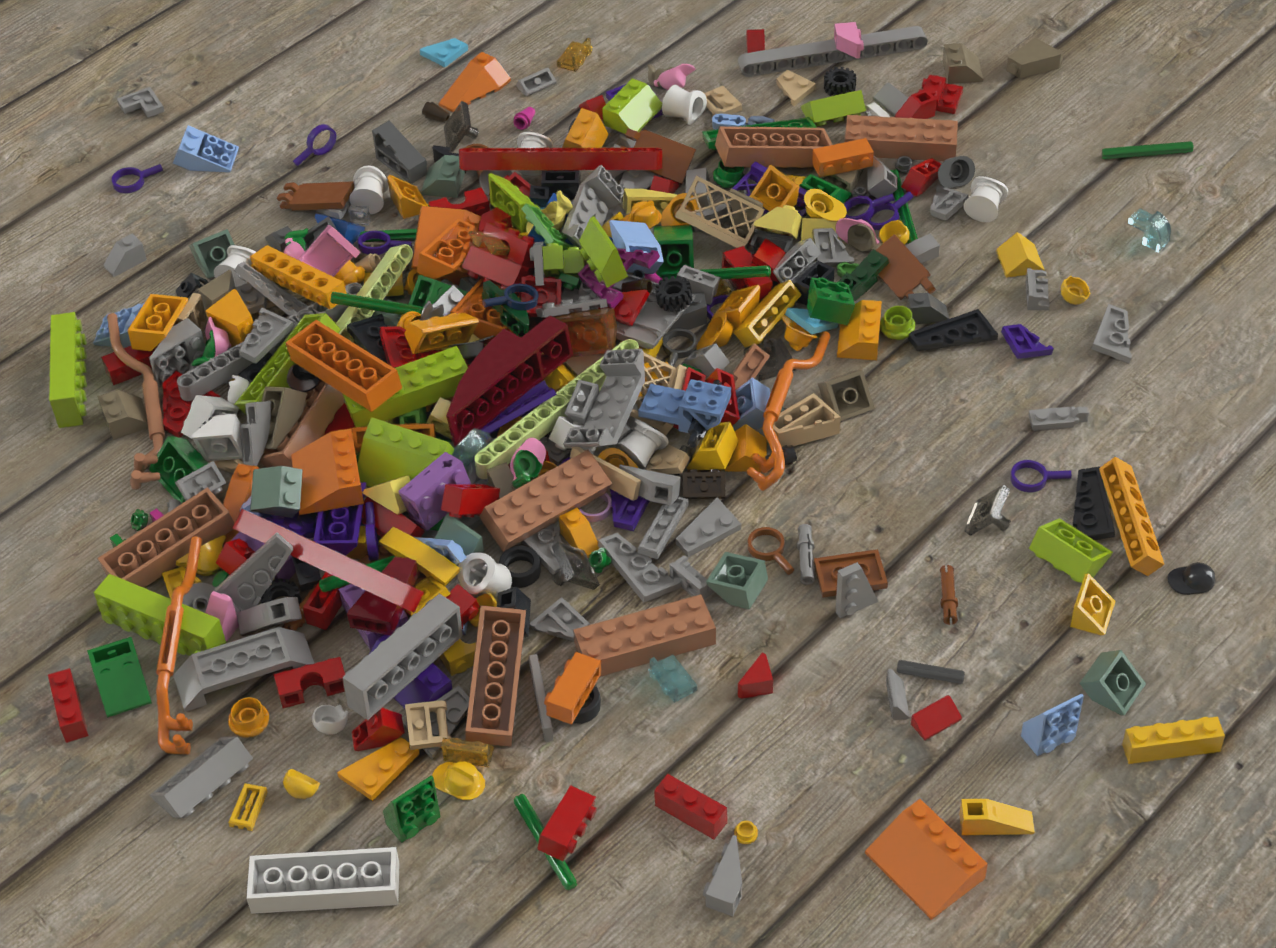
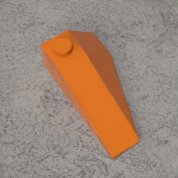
(478, 78)
(446, 251)
(238, 493)

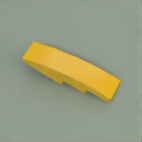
(428, 560)

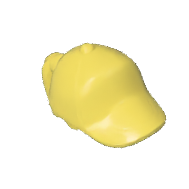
(555, 212)

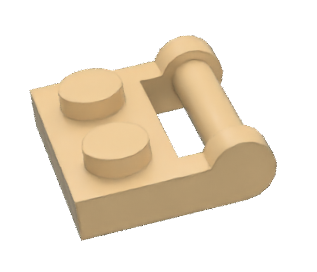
(723, 100)
(420, 724)

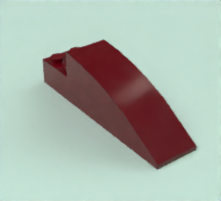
(505, 373)

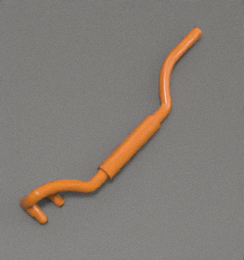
(167, 659)

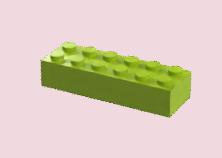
(277, 368)
(67, 370)
(421, 383)
(145, 612)

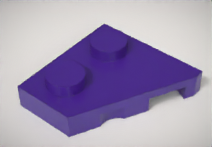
(1024, 343)
(627, 512)

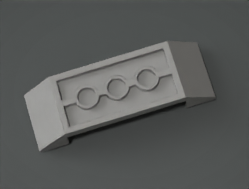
(593, 198)
(614, 402)
(239, 662)

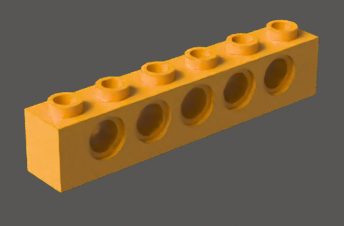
(297, 276)
(1131, 516)

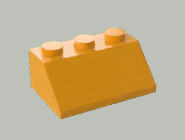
(155, 321)
(440, 332)
(861, 335)

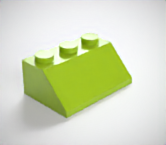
(631, 107)
(834, 107)
(509, 199)
(601, 254)
(1069, 549)

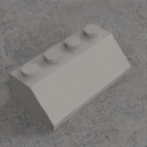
(202, 777)

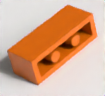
(842, 157)
(572, 687)

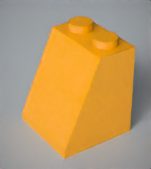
(586, 131)
(232, 316)

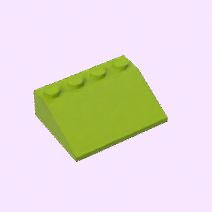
(396, 452)

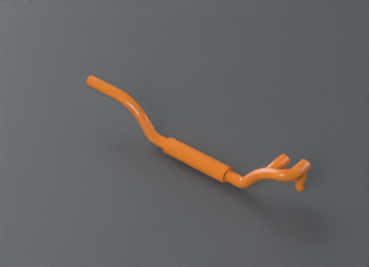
(772, 414)

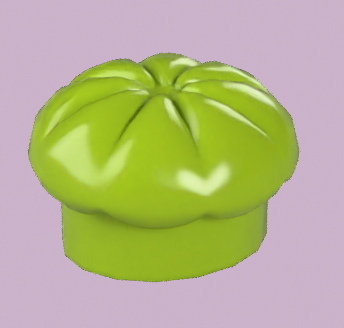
(897, 323)

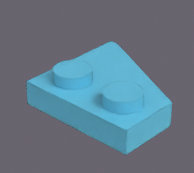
(444, 52)
(811, 325)

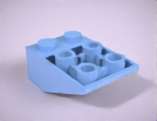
(204, 152)
(635, 236)
(125, 319)
(1053, 726)

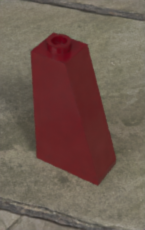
(377, 614)

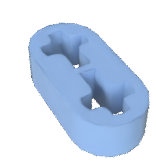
(727, 120)

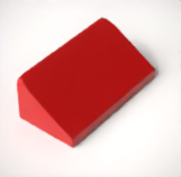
(935, 717)

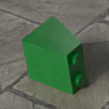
(676, 247)

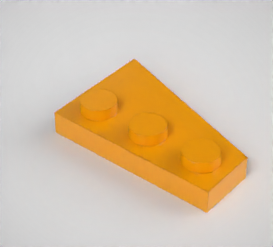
(379, 768)

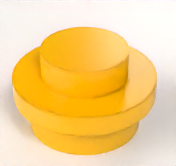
(746, 832)

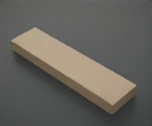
(621, 481)

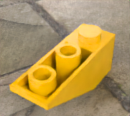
(993, 818)

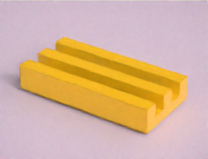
(234, 821)

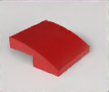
(768, 255)

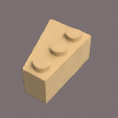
(806, 422)

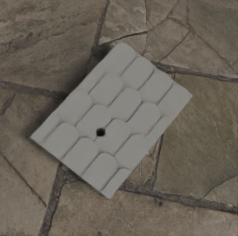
(650, 323)

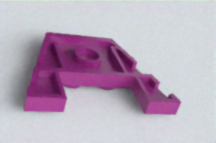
(628, 258)

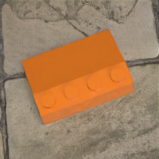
(432, 223)
(488, 317)
(329, 473)
(927, 859)

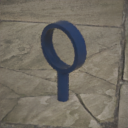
(512, 303)

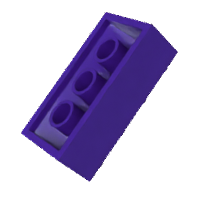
(339, 527)
(426, 687)

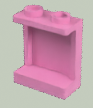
(329, 252)

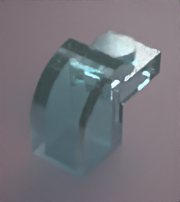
(1155, 228)

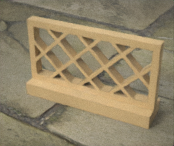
(708, 225)
(674, 380)

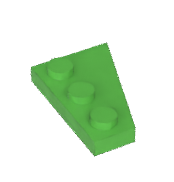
(544, 226)

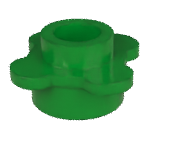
(139, 520)
(595, 558)

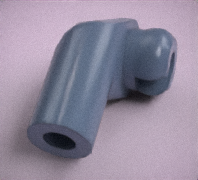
(758, 120)

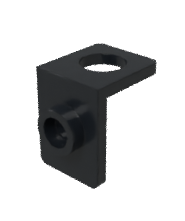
(189, 285)

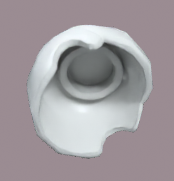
(237, 388)
(329, 719)

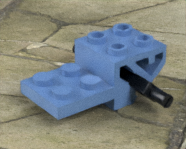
(693, 409)

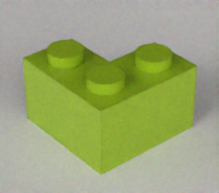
(561, 261)

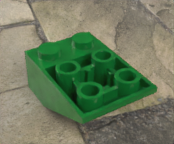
(428, 290)
(119, 676)
(413, 810)

